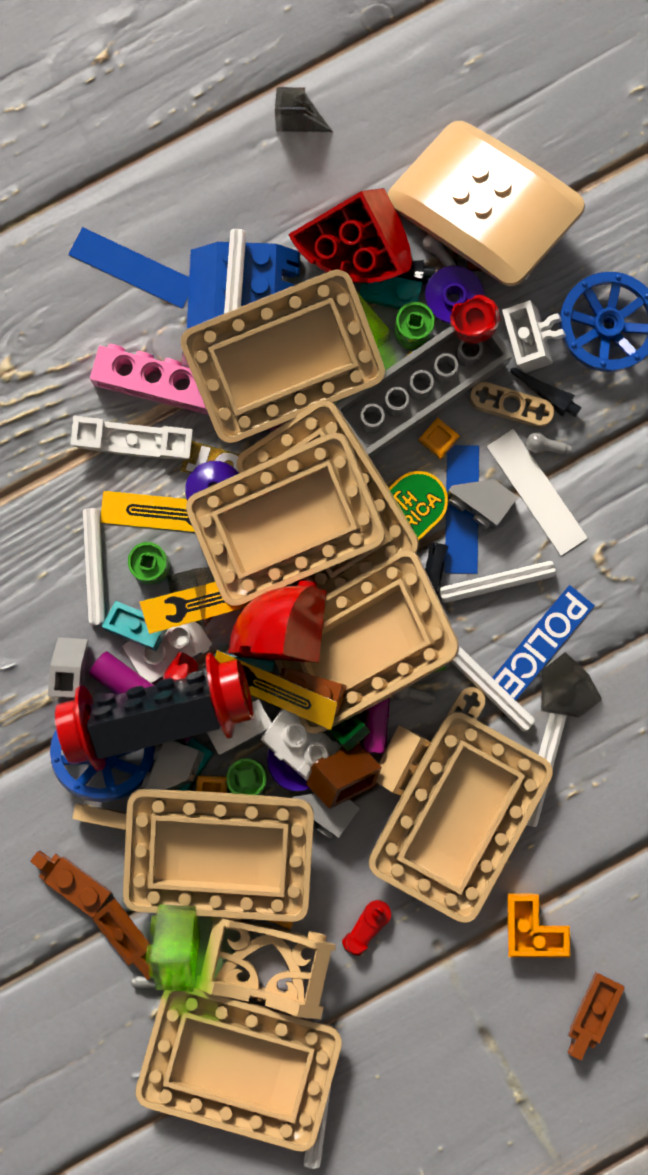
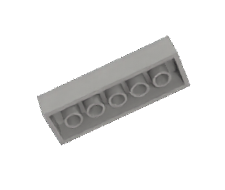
(420, 388)

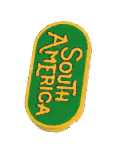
(421, 500)

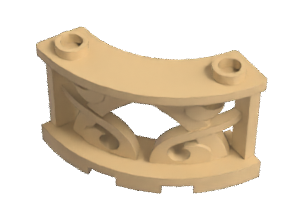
(227, 981)

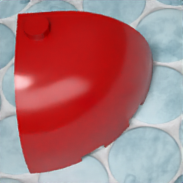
(358, 238)
(281, 625)

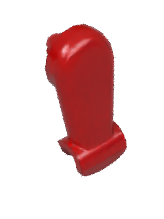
(369, 924)

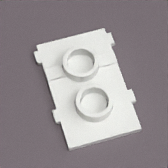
(184, 638)
(295, 744)

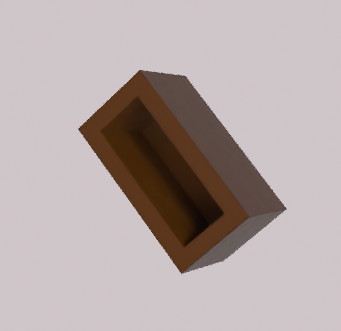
(343, 775)

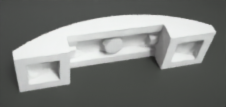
(131, 439)

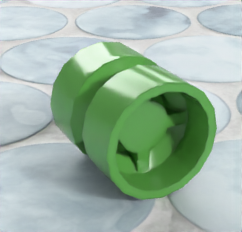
(414, 325)
(149, 563)
(246, 777)

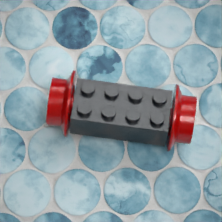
(153, 714)

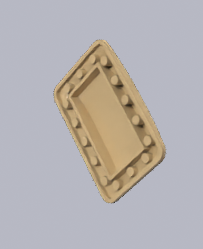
(486, 202)
(282, 355)
(309, 425)
(285, 519)
(380, 635)
(460, 817)
(218, 853)
(239, 1067)

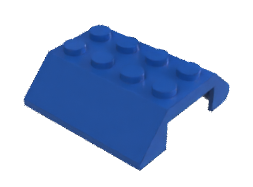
(261, 276)

